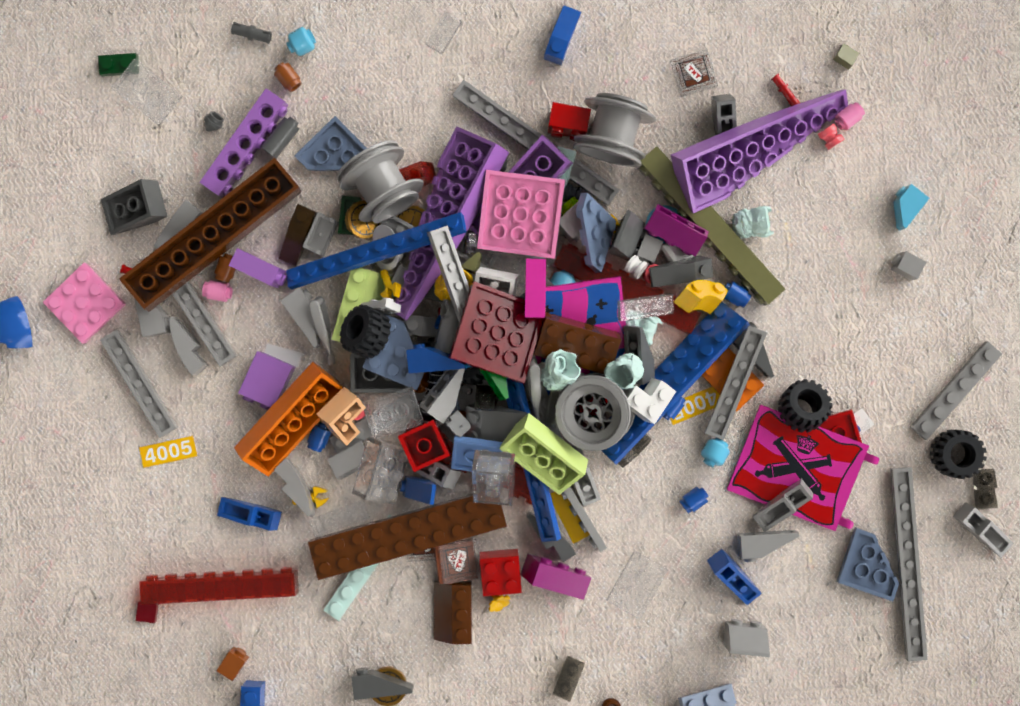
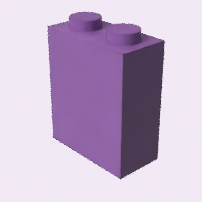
(258, 268)
(266, 380)

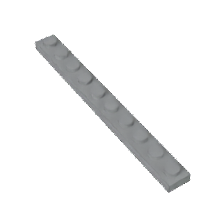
(528, 136)
(908, 564)

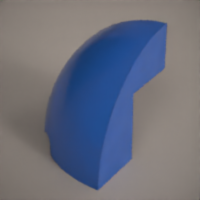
(14, 324)

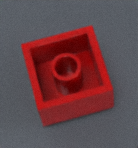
(568, 120)
(424, 445)
(500, 572)

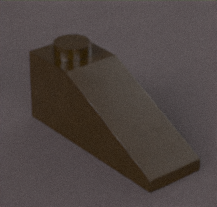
(296, 234)

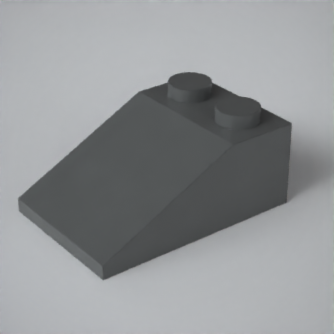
(134, 206)
(627, 236)
(492, 424)

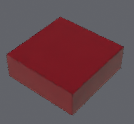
(147, 613)

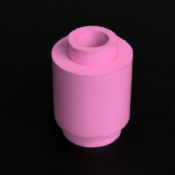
(849, 116)
(217, 291)

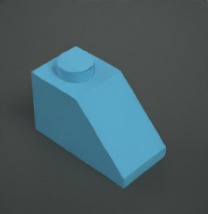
(907, 205)

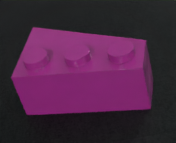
(555, 576)

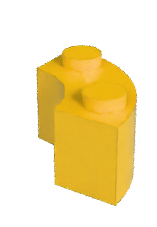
(701, 295)

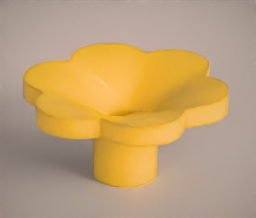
(498, 603)

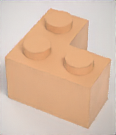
(340, 413)

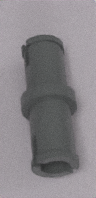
(251, 32)

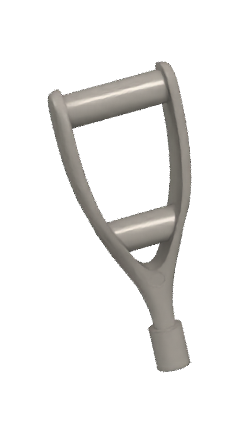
(322, 325)
(534, 386)

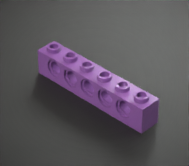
(244, 133)

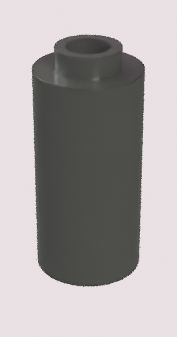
(281, 136)

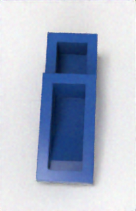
(249, 513)

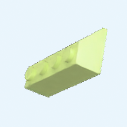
(360, 288)
(545, 454)

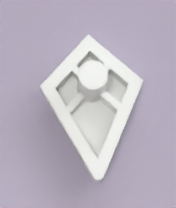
(674, 253)

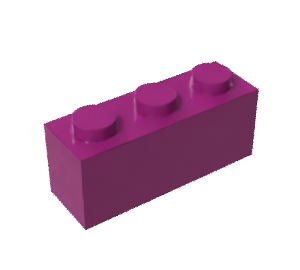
(676, 230)

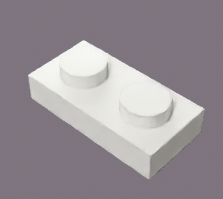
(385, 305)

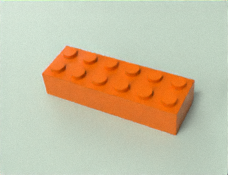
(288, 420)

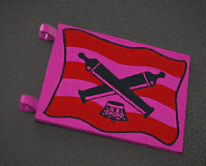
(780, 456)

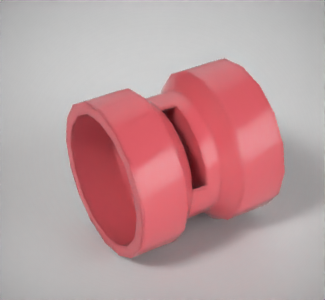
(830, 136)

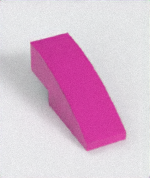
(535, 288)

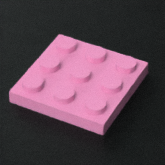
(84, 303)

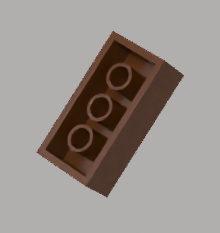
(591, 344)

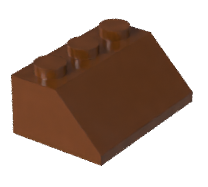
(453, 612)

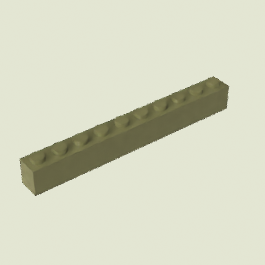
(720, 236)

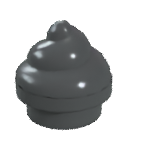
(213, 121)

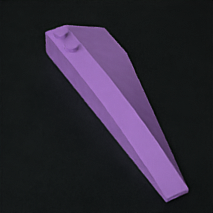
(726, 161)
(455, 190)

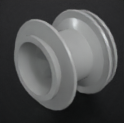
(614, 129)
(380, 182)
(571, 419)

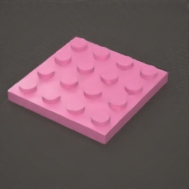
(520, 214)

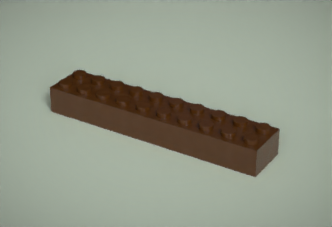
(210, 235)
(403, 535)

